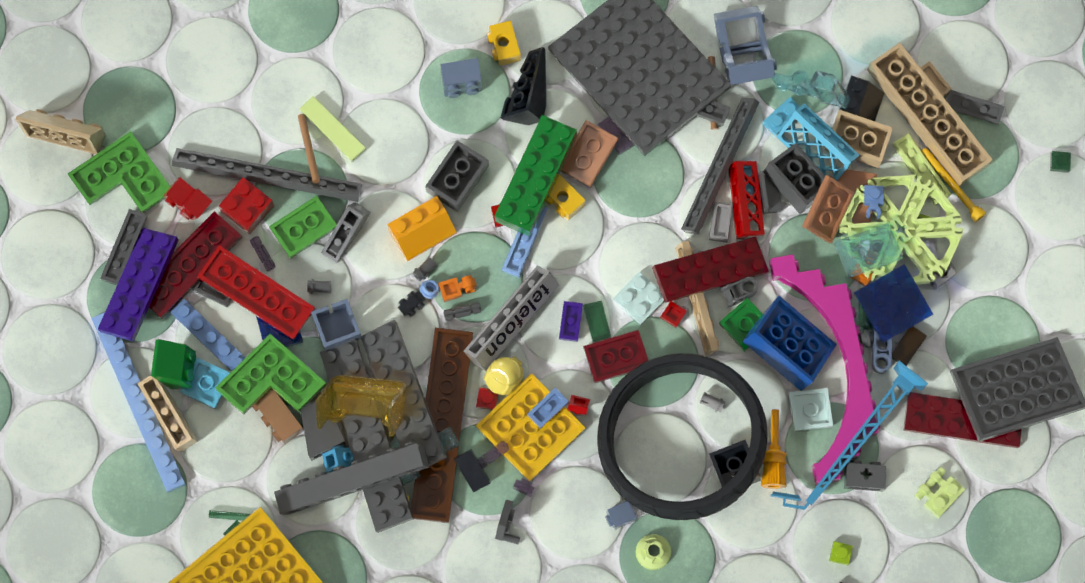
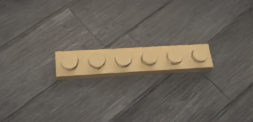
(700, 309)

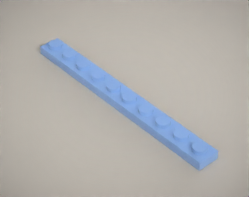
(141, 409)

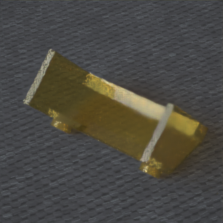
(362, 398)

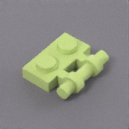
(944, 496)

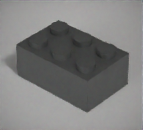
(457, 175)
(795, 177)

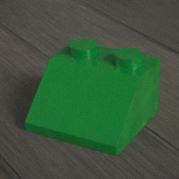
(173, 364)

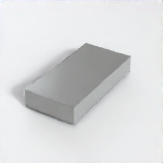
(720, 222)

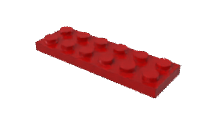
(256, 292)

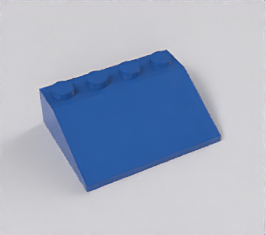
(790, 343)

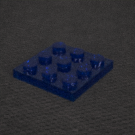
(893, 303)

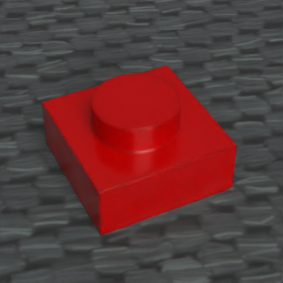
(673, 314)
(486, 399)
(578, 405)

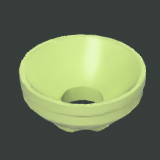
(653, 562)

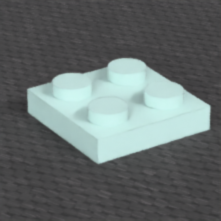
(639, 298)
(810, 409)

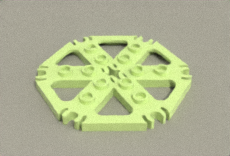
(914, 228)

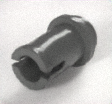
(424, 269)
(319, 286)

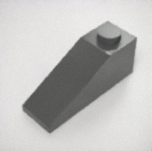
(345, 231)

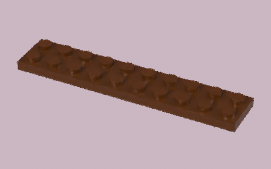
(446, 404)

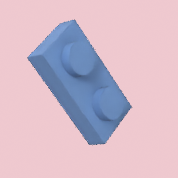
(547, 408)

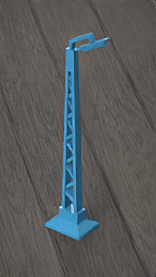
(906, 382)

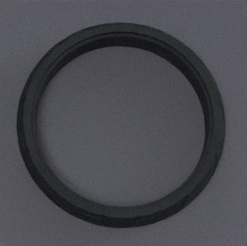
(665, 366)

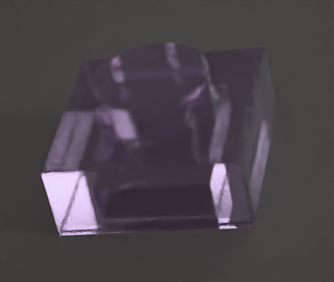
(524, 487)

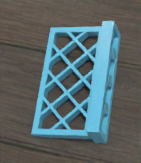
(824, 136)

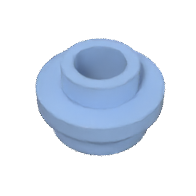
(432, 285)

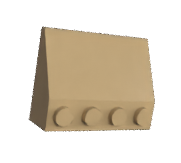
(61, 131)

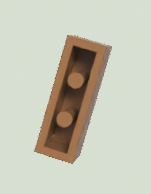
(278, 416)

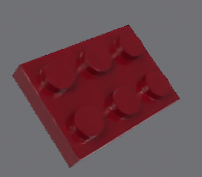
(615, 356)

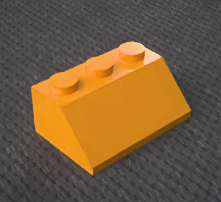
(421, 228)

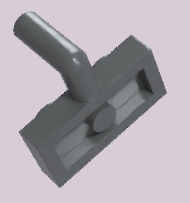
(504, 526)

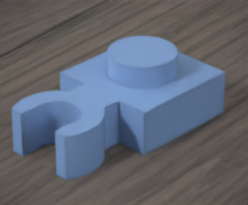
(873, 198)

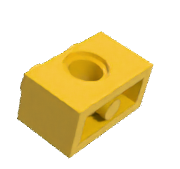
(504, 32)
(572, 205)

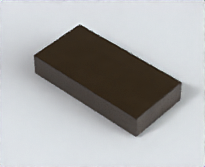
(908, 345)

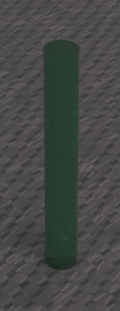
(228, 515)

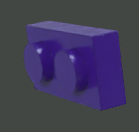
(570, 321)

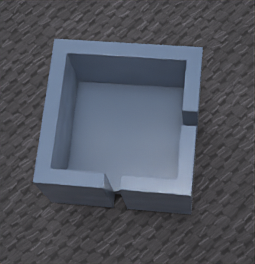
(461, 78)
(338, 326)

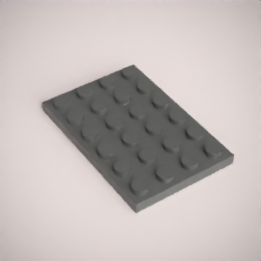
(1018, 389)

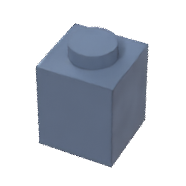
(620, 515)

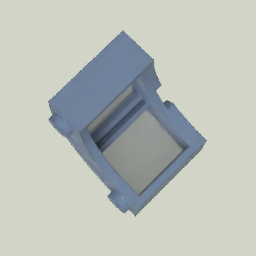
(744, 45)

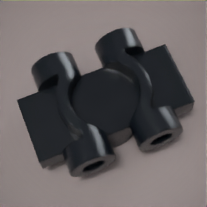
(414, 300)

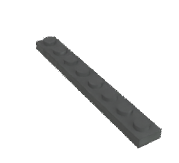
(720, 165)

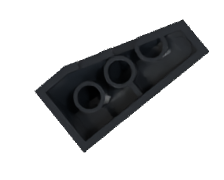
(529, 93)

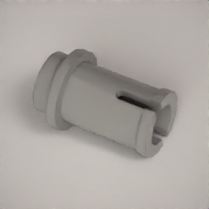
(712, 402)

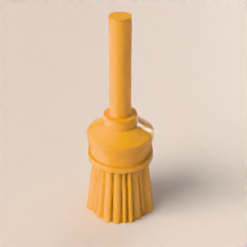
(775, 459)

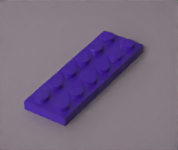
(138, 284)

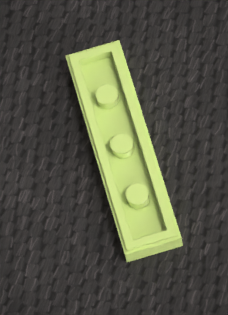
(332, 128)
(919, 164)

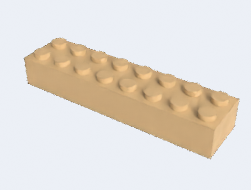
(929, 114)

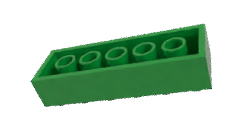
(535, 175)

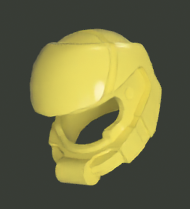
(504, 375)

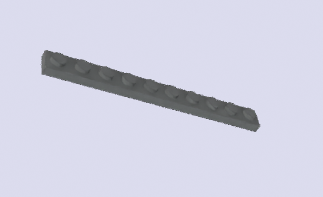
(266, 174)

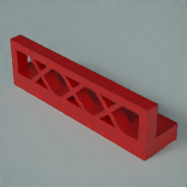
(740, 201)

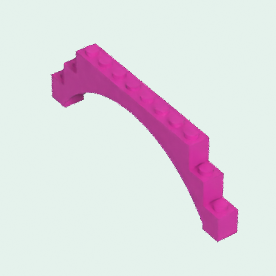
(836, 309)

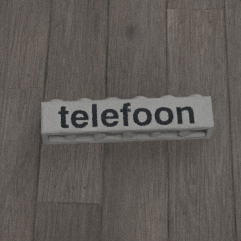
(511, 317)

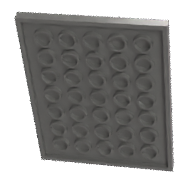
(639, 69)

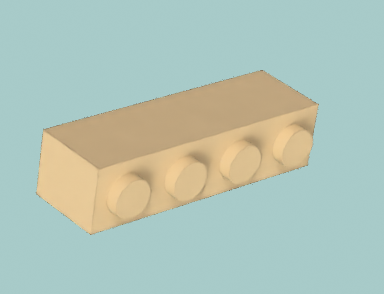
(167, 413)

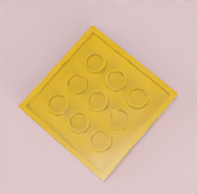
(529, 445)

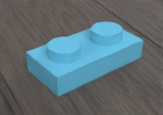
(780, 116)

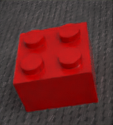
(246, 205)

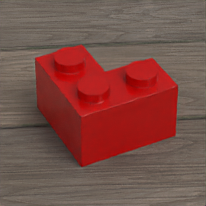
(187, 199)

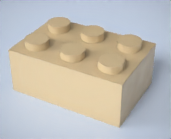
(864, 136)

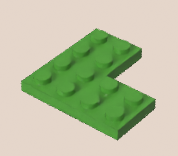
(123, 164)
(266, 368)

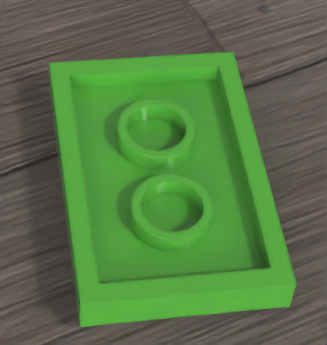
(303, 227)

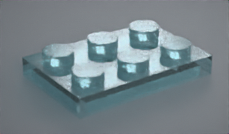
(868, 250)

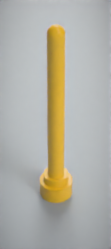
(975, 212)

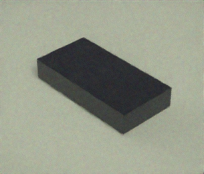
(472, 470)

